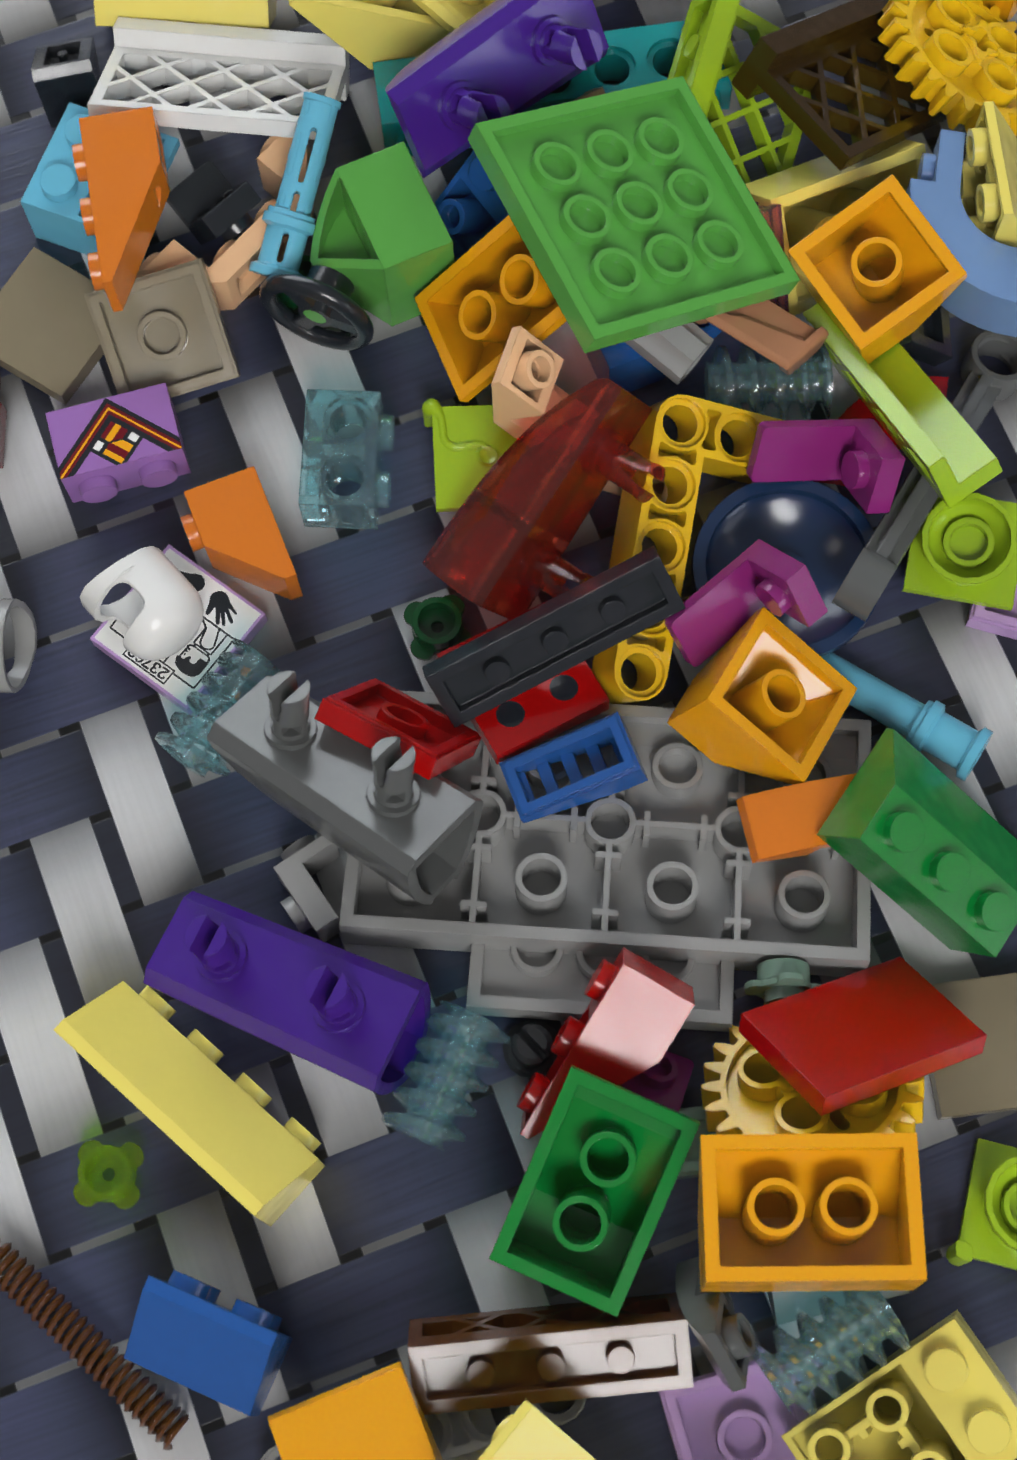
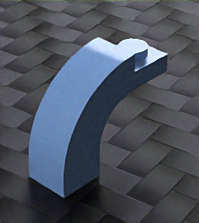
(990, 290)

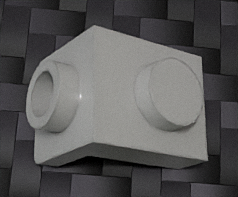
(306, 902)

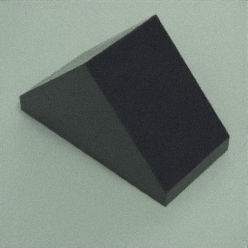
(64, 75)

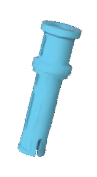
(316, 115)
(923, 725)

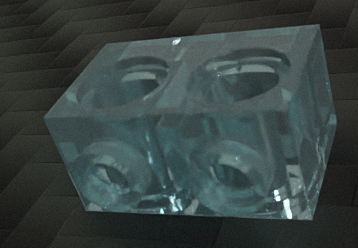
(336, 459)

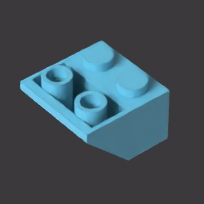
(55, 190)

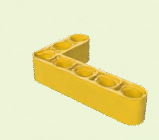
(671, 523)

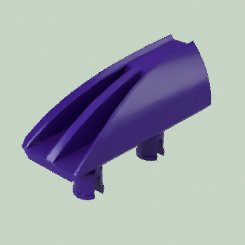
(491, 70)
(293, 991)

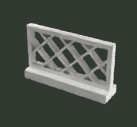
(212, 58)

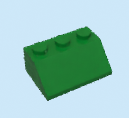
(928, 847)

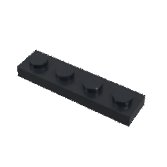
(553, 637)

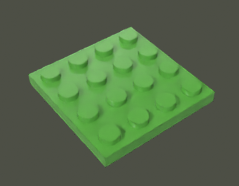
(632, 212)

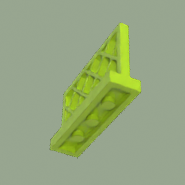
(699, 59)

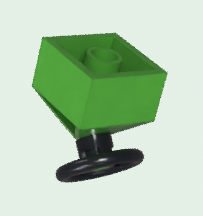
(370, 250)

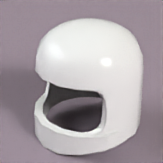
(159, 611)

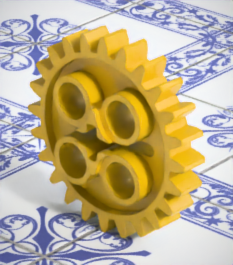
(954, 56)
(752, 1097)

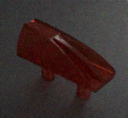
(536, 496)

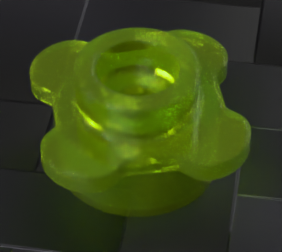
(97, 1158)

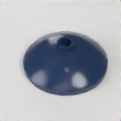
(803, 522)

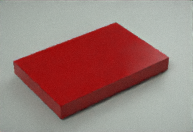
(861, 1035)

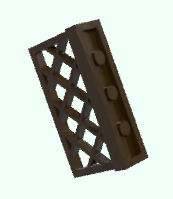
(832, 43)

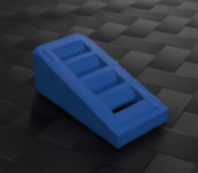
(589, 740)

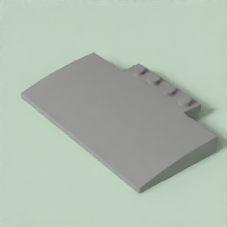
(632, 870)

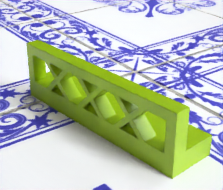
(913, 414)

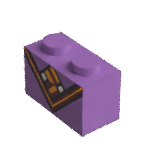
(118, 444)

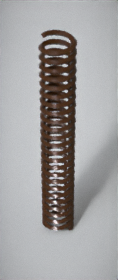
(135, 1407)

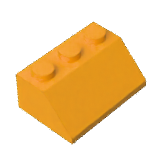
(480, 301)
(810, 1212)

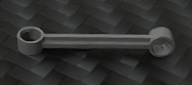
(916, 496)

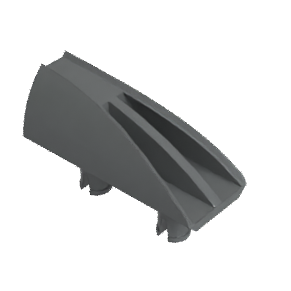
(353, 795)

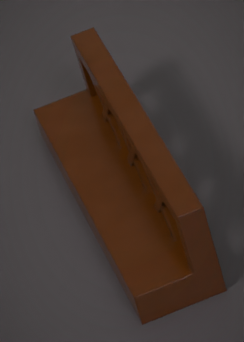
(548, 1354)

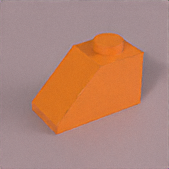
(240, 532)

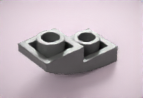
(720, 1332)

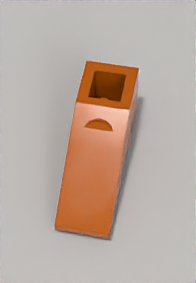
(127, 192)

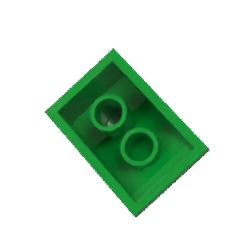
(594, 1190)

